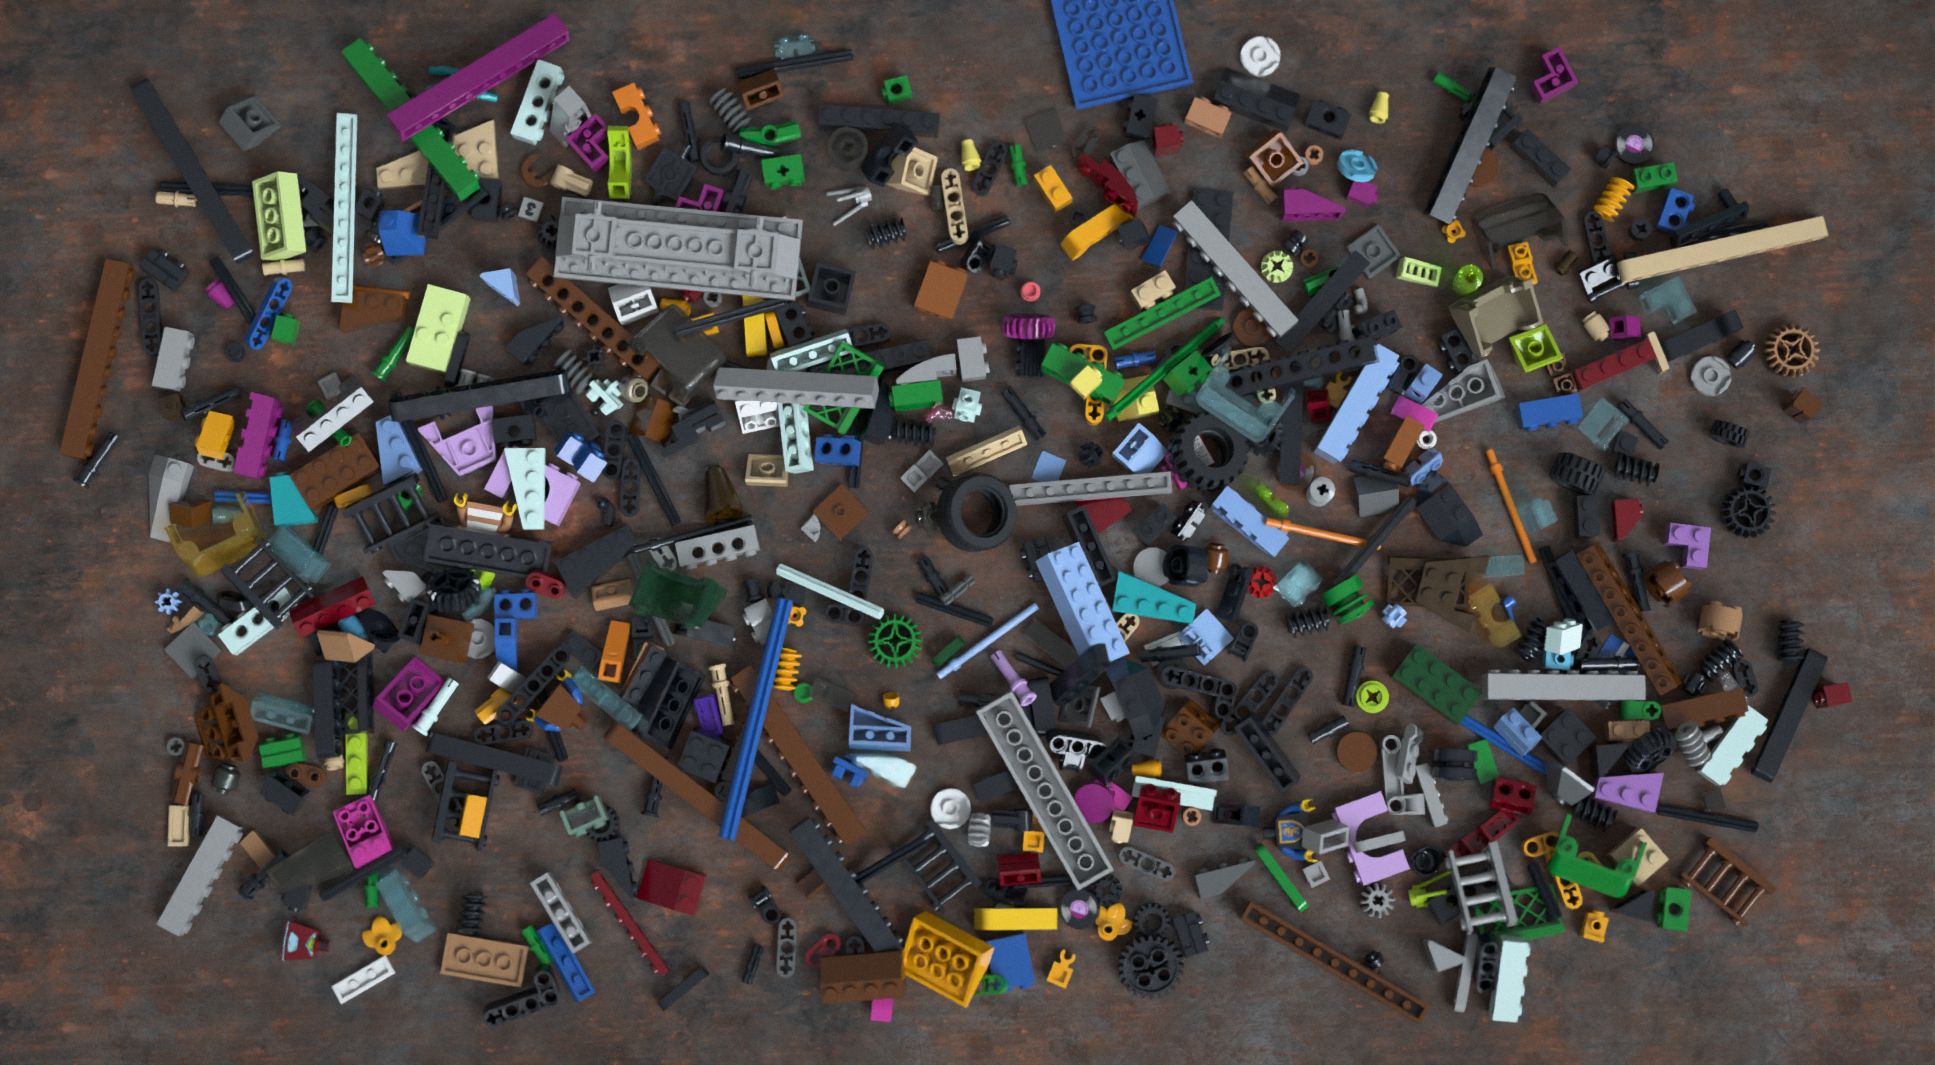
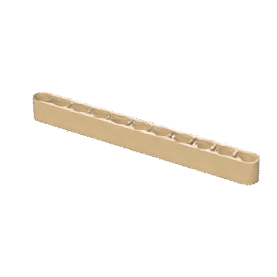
(1722, 249)

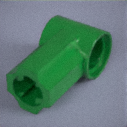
(1316, 282)

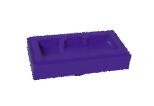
(708, 714)

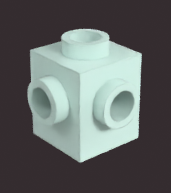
(967, 405)

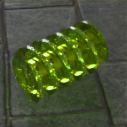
(1467, 280)

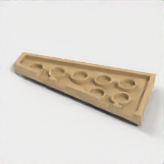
(474, 145)

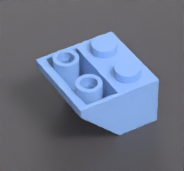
(1140, 451)

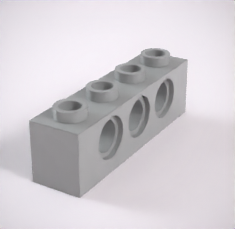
(686, 548)
(561, 912)

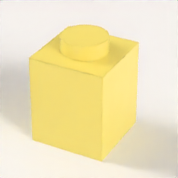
(1086, 381)

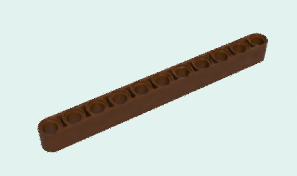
(694, 794)

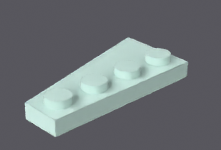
(528, 481)

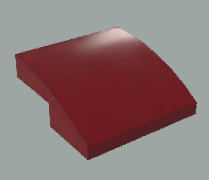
(1105, 511)

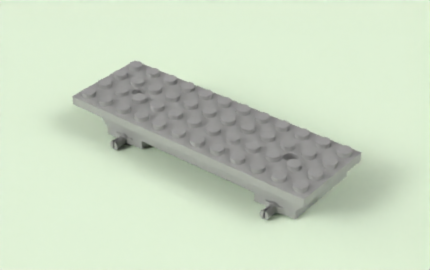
(678, 248)

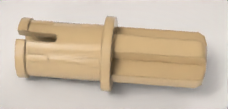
(176, 199)

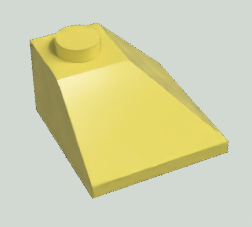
(1144, 406)

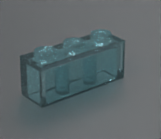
(283, 713)

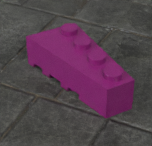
(258, 436)

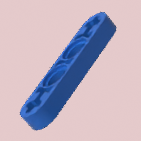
(265, 311)

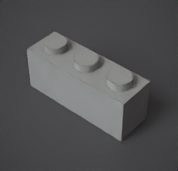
(173, 360)

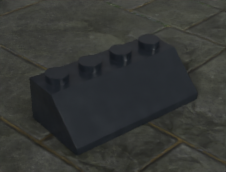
(1256, 99)
(668, 702)

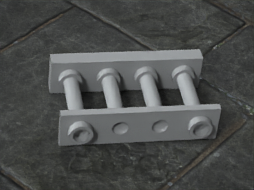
(1496, 874)

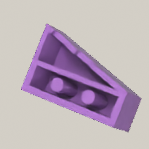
(1630, 791)

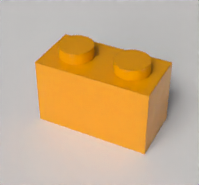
(1052, 188)
(215, 435)

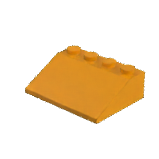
(945, 958)

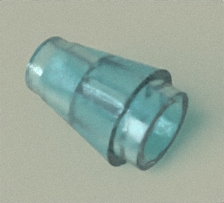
(225, 514)

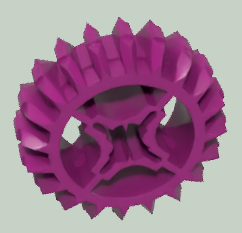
(1028, 326)

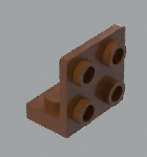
(1190, 728)

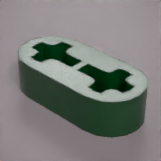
(948, 651)

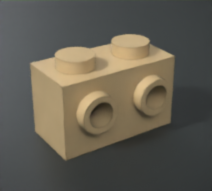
(1153, 290)

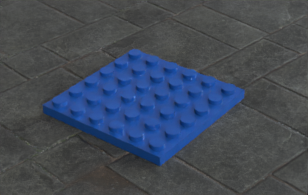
(1120, 48)

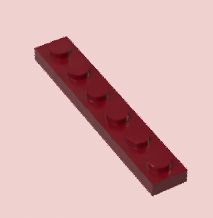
(623, 916)

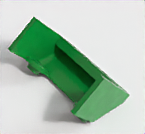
(1567, 866)

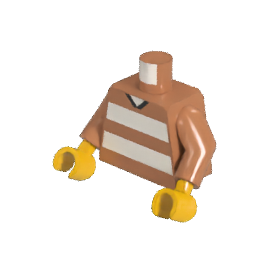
(484, 516)

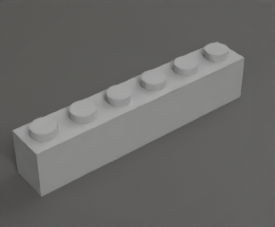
(200, 875)

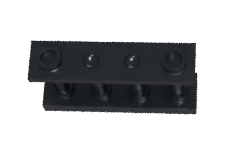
(391, 494)
(260, 603)
(449, 792)
(957, 863)

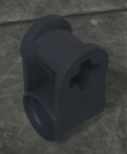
(980, 251)
(1243, 642)
(765, 904)

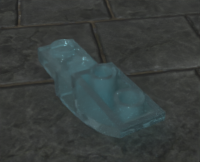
(606, 699)

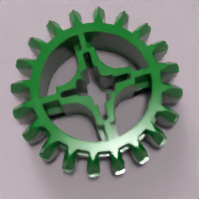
(881, 641)

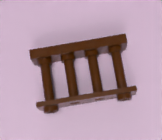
(1745, 874)

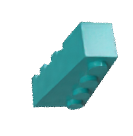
(1150, 600)

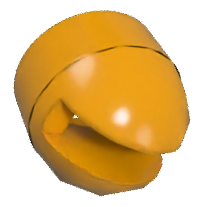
(891, 700)

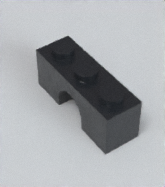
(1531, 148)
(878, 163)

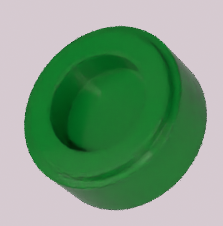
(802, 692)

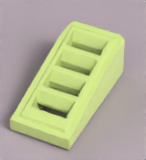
(1402, 268)

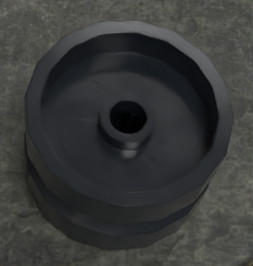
(1454, 764)

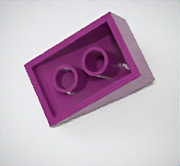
(1306, 206)
(408, 694)

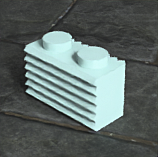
(1563, 636)

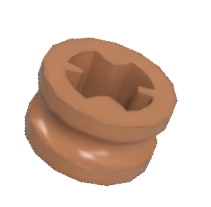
(1314, 148)
(901, 529)
(1185, 818)

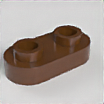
(306, 773)

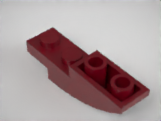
(1115, 186)

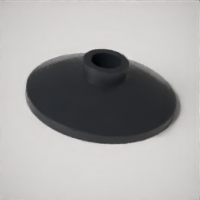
(1219, 345)

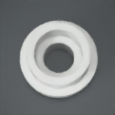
(1432, 437)

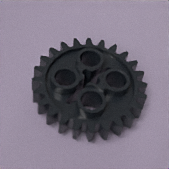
(1145, 949)

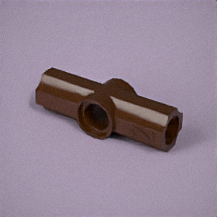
(187, 773)

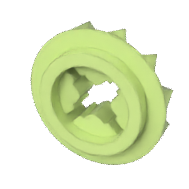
(1277, 275)

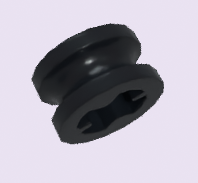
(508, 211)
(1080, 211)

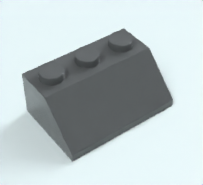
(1141, 172)

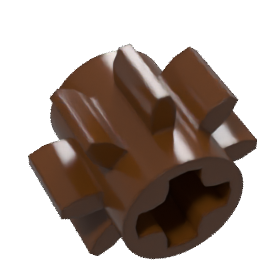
(372, 254)

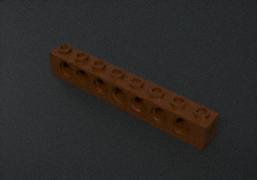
(543, 269)
(1629, 618)

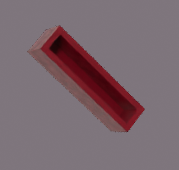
(1614, 365)
(331, 607)

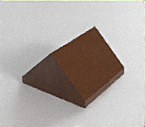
(653, 420)

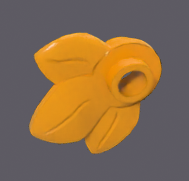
(1115, 920)
(382, 932)

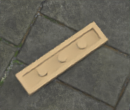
(986, 451)

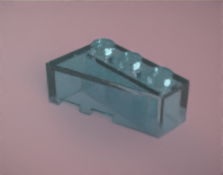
(298, 554)
(406, 906)

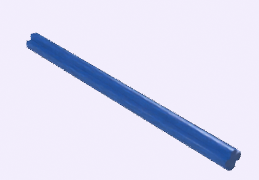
(755, 719)

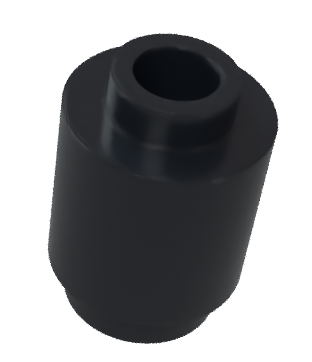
(1741, 354)

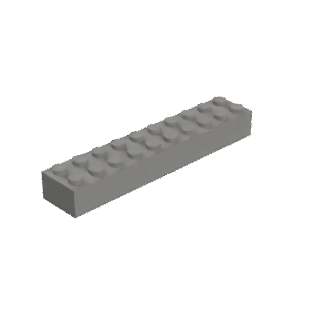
(1044, 790)

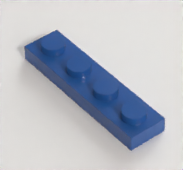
(565, 962)

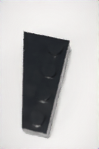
(591, 562)

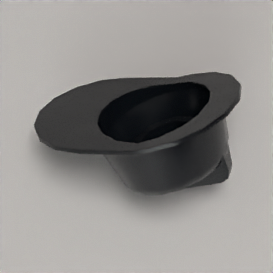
(379, 630)

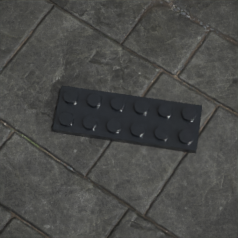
(1218, 209)
(486, 550)

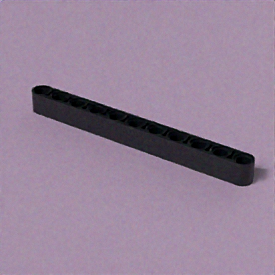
(192, 171)

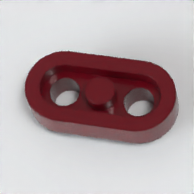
(546, 584)
(822, 949)

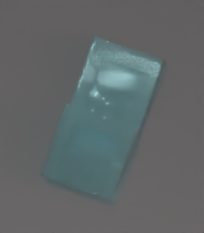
(1505, 566)

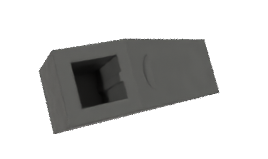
(1217, 881)

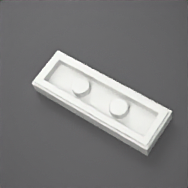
(363, 979)

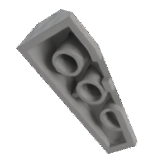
(167, 484)

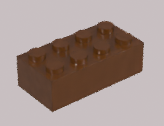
(336, 472)

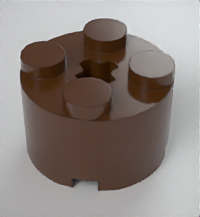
(1667, 583)

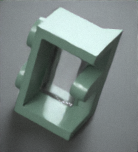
(585, 816)

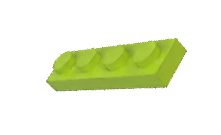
(356, 760)

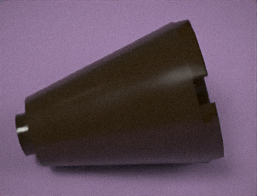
(720, 496)

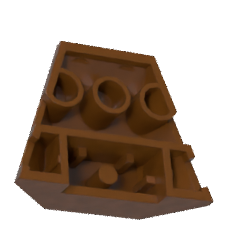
(227, 726)

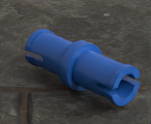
(1135, 359)
(282, 441)

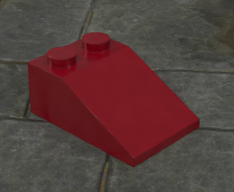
(671, 887)

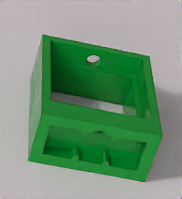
(916, 396)

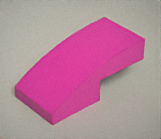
(1406, 407)
(882, 1010)

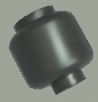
(225, 778)

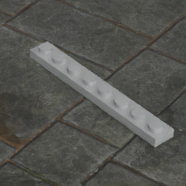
(1092, 488)

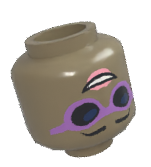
(633, 388)

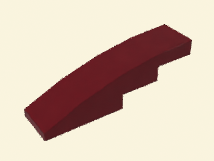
(1484, 834)

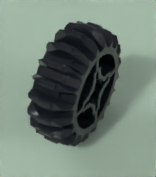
(1746, 503)
(453, 589)
(1650, 750)

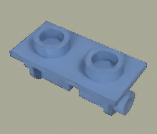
(1430, 461)

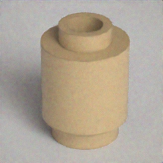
(1596, 326)

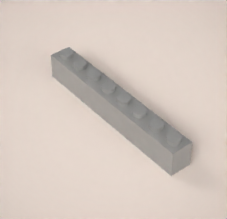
(1234, 269)
(796, 387)
(1563, 686)

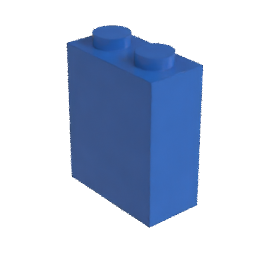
(1012, 961)

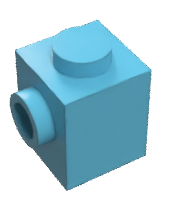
(1556, 661)

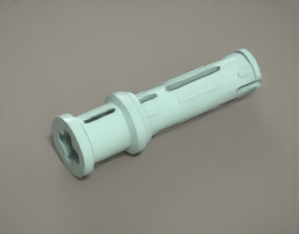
(430, 714)

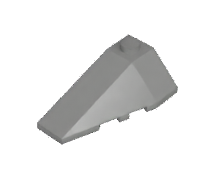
(1469, 390)

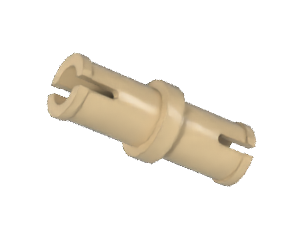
(283, 267)

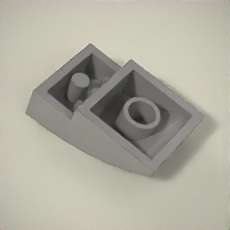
(929, 370)

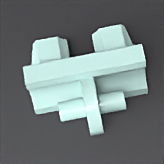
(598, 389)

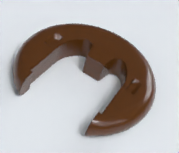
(529, 177)

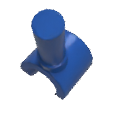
(1507, 603)

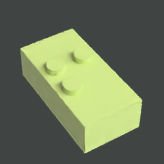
(279, 216)
(437, 328)

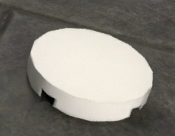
(1260, 56)
(950, 808)

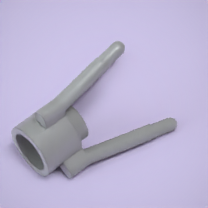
(860, 195)

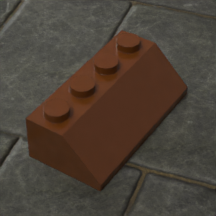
(862, 977)

